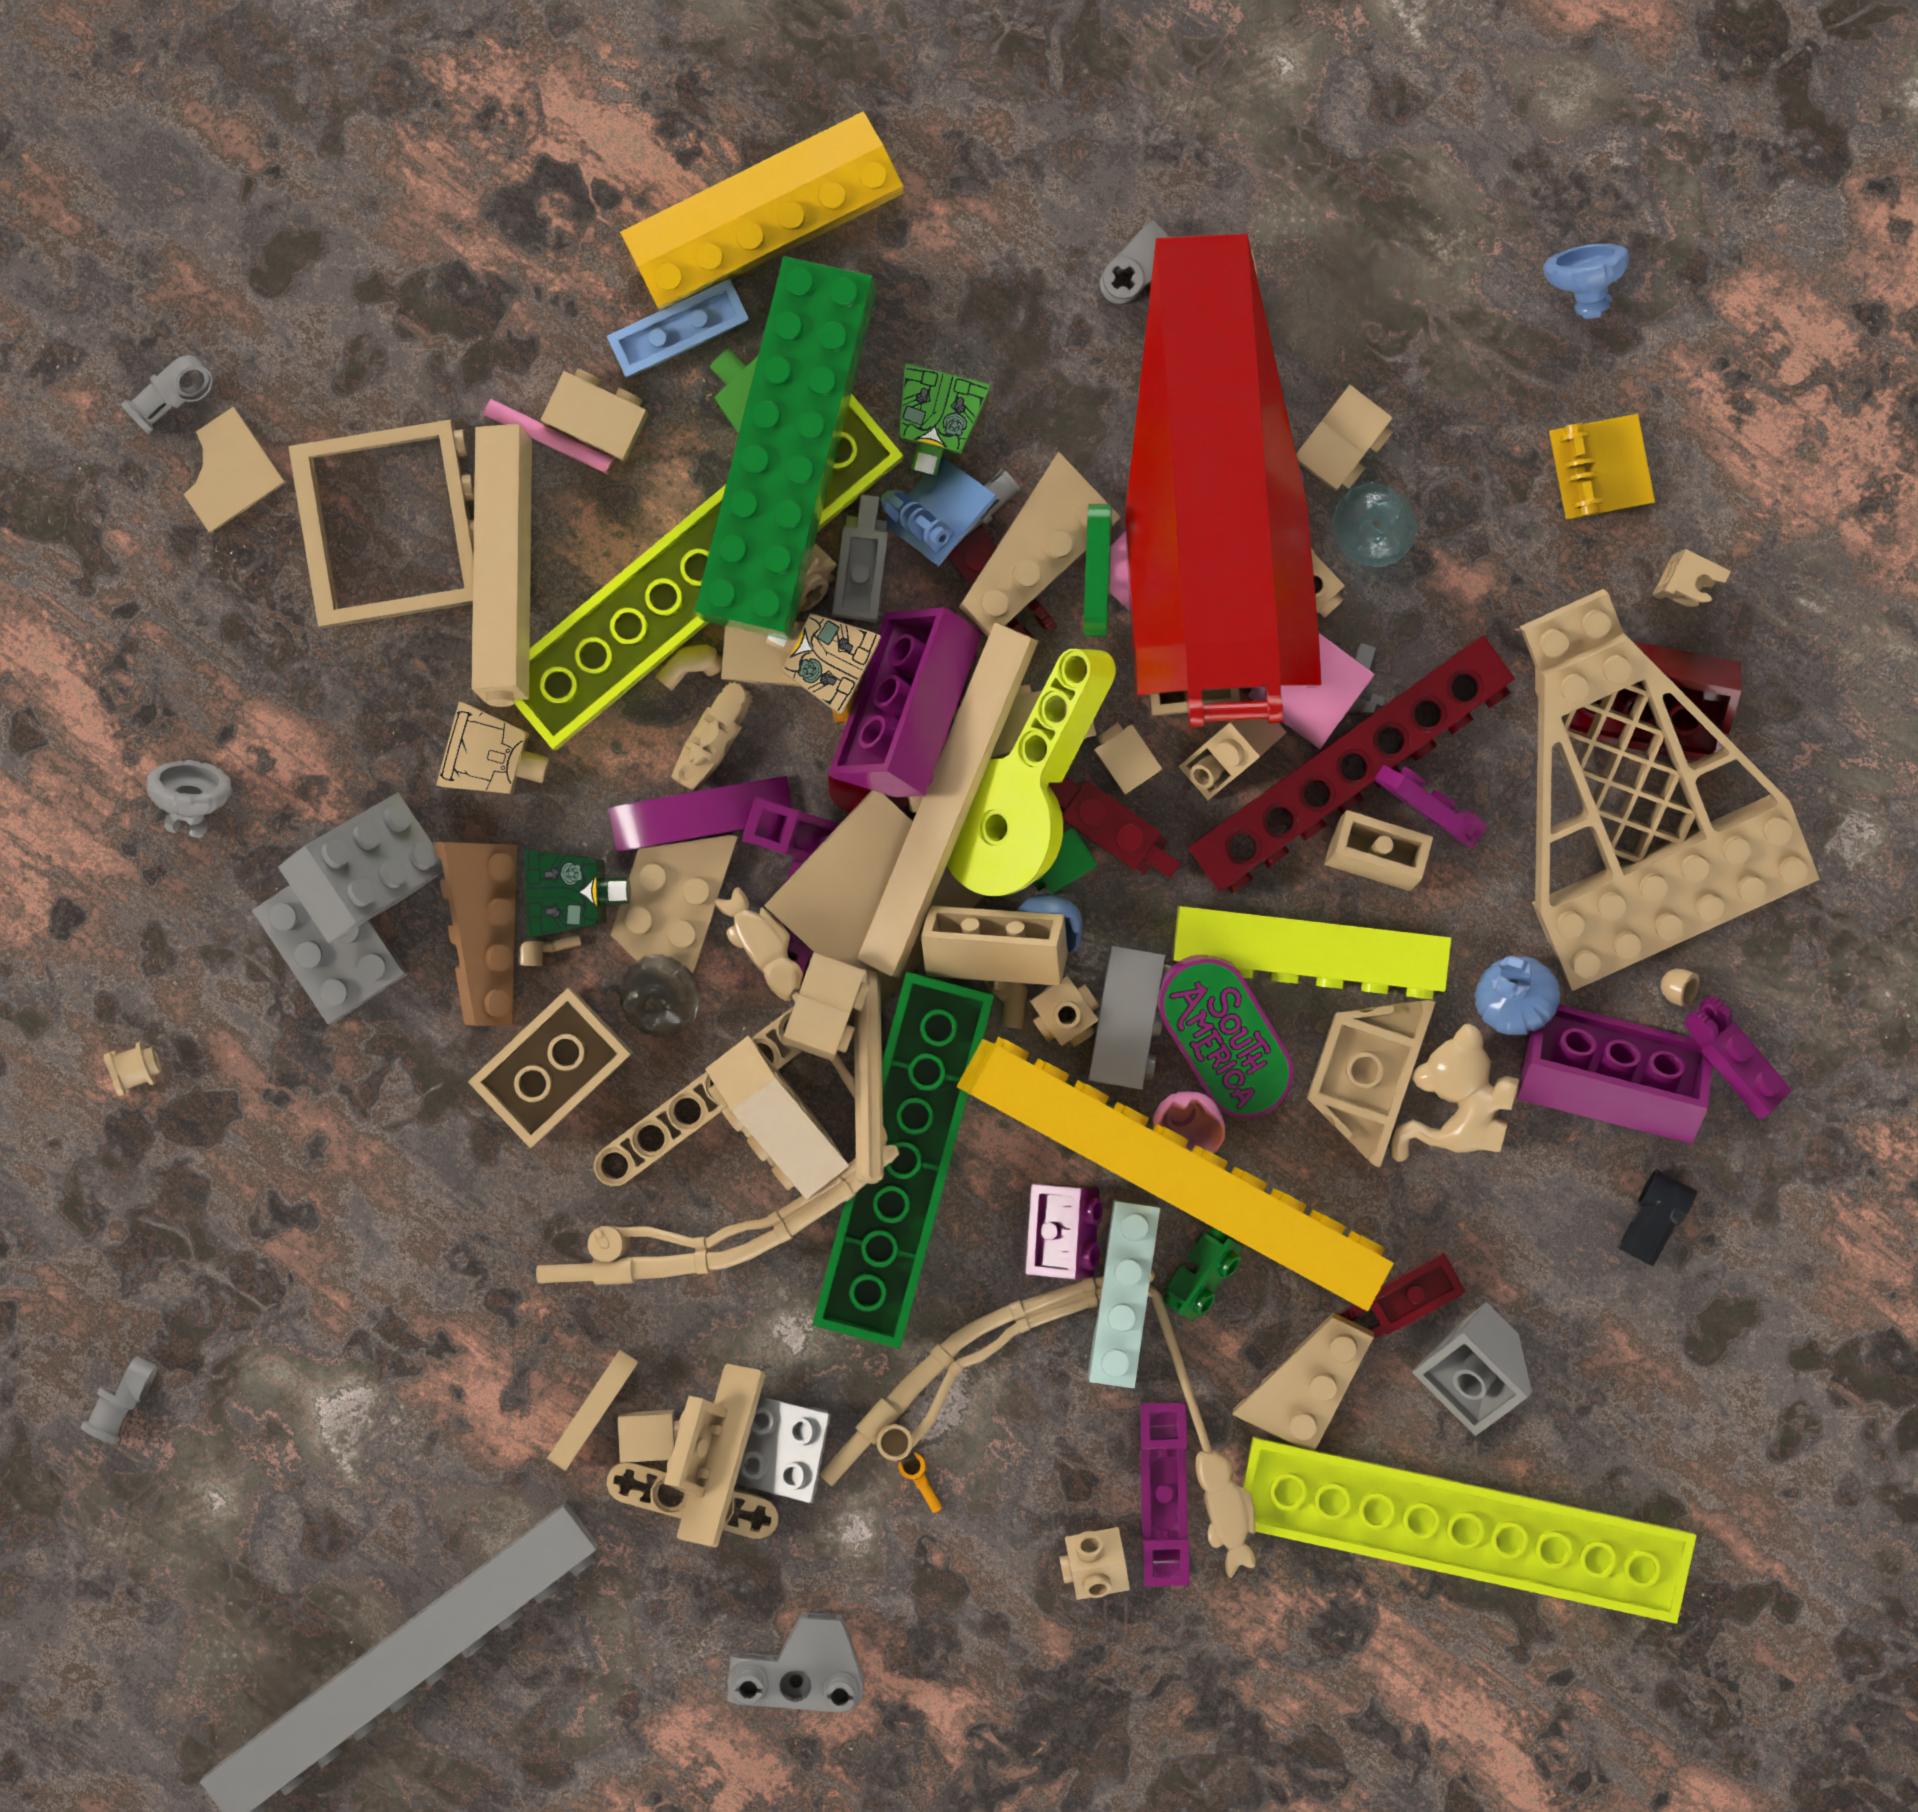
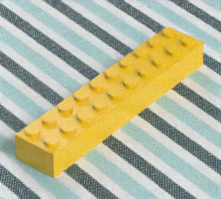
(1183, 1178)

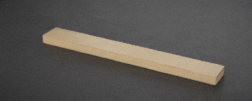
(947, 800)

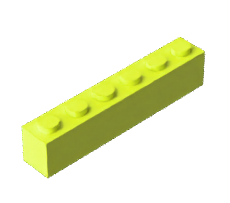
(1315, 950)

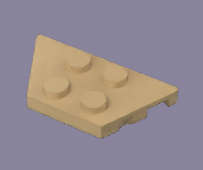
(673, 898)
(1368, 1071)

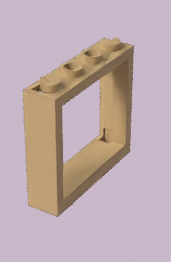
(314, 532)

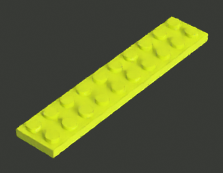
(1468, 1530)

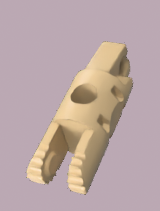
(712, 736)

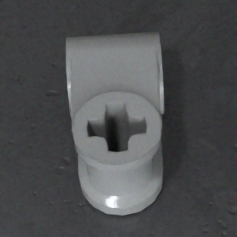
(1135, 261)

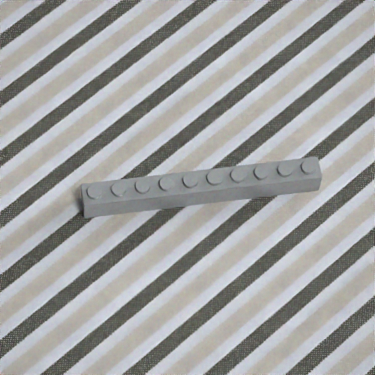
(401, 1662)

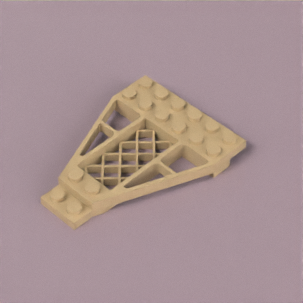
(1673, 887)

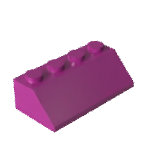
(906, 702)
(1617, 1073)

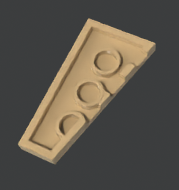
(1036, 547)

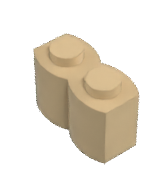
(1344, 438)
(824, 1007)

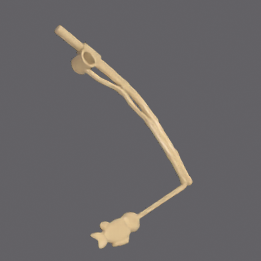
(767, 947)
(1226, 1503)

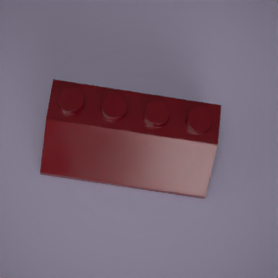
(1706, 680)

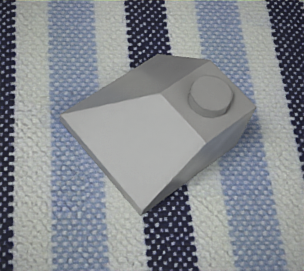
(1477, 1370)

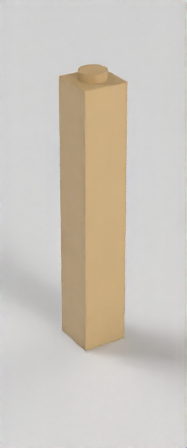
(501, 564)

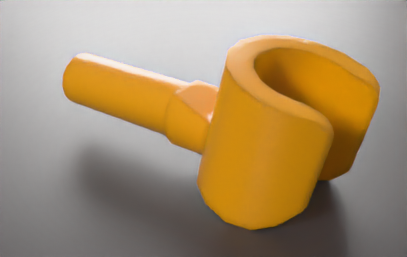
(922, 1483)

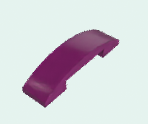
(692, 813)
(786, 829)
(1164, 1494)

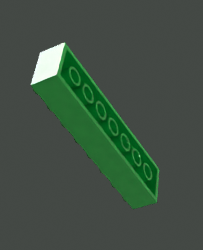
(786, 448)
(890, 1222)

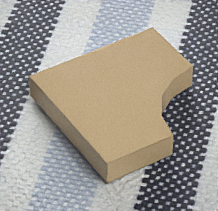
(233, 471)

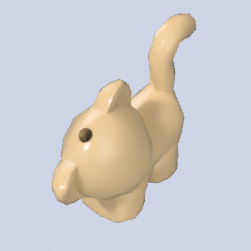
(1460, 1074)

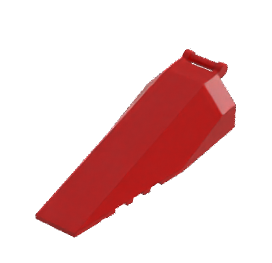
(1216, 494)

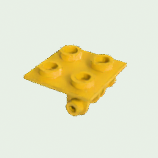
(1601, 466)

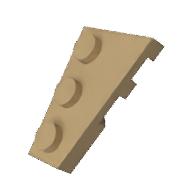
(1308, 1387)

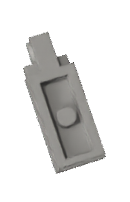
(861, 564)

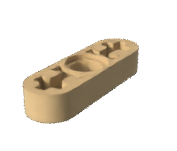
(592, 1410)

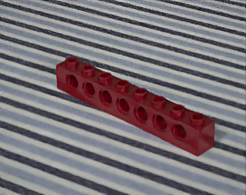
(1475, 661)

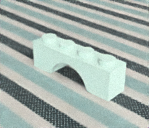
(1124, 1293)

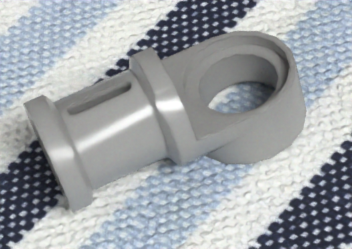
(166, 393)
(114, 1404)

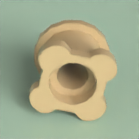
(132, 1067)

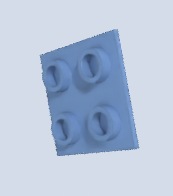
(937, 510)

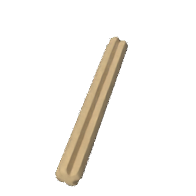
(869, 1084)

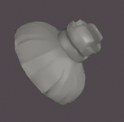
(188, 793)

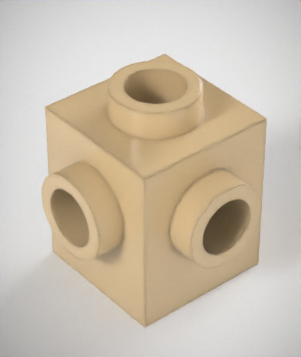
(1052, 999)
(1095, 1563)

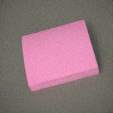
(1320, 710)

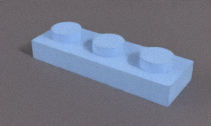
(678, 328)

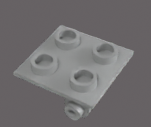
(785, 1449)

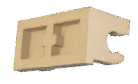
(1686, 576)

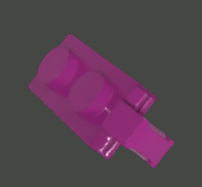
(1435, 807)

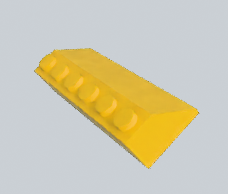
(763, 211)

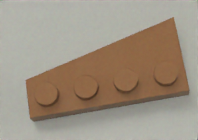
(482, 909)

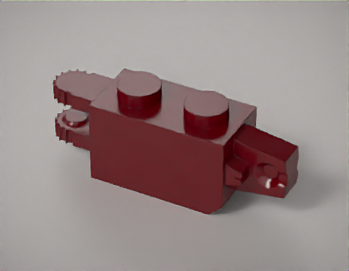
(1113, 827)

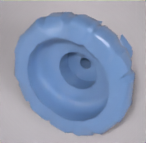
(1587, 273)
(1518, 1007)

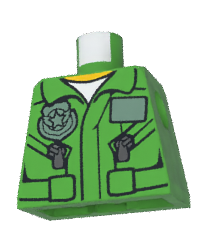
(938, 414)

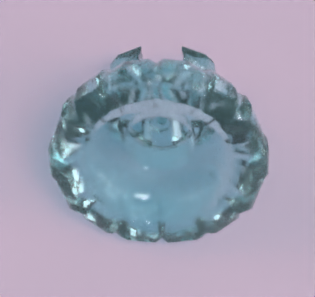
(1356, 529)

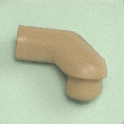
(690, 659)
(1014, 1001)

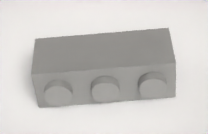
(1128, 1018)

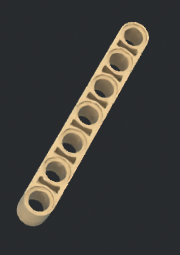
(667, 1120)

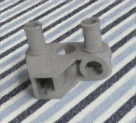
(815, 1650)

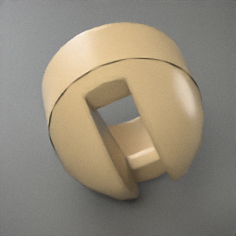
(1680, 986)

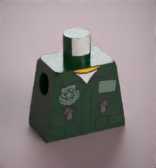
(568, 892)

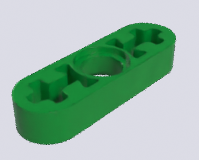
(1097, 570)

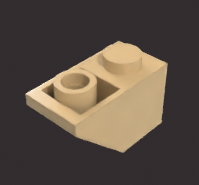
(1229, 753)

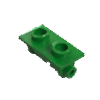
(1197, 1289)

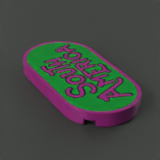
(1225, 1036)

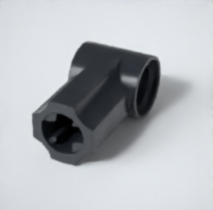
(1661, 1207)

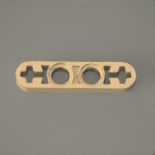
(641, 1473)

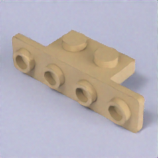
(711, 1452)

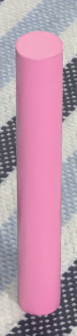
(550, 436)

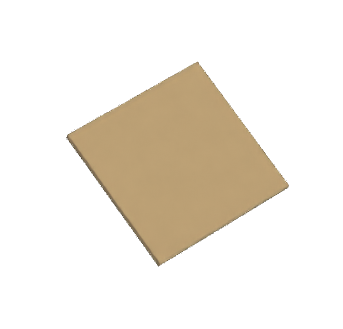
(843, 881)

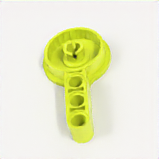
(1018, 787)

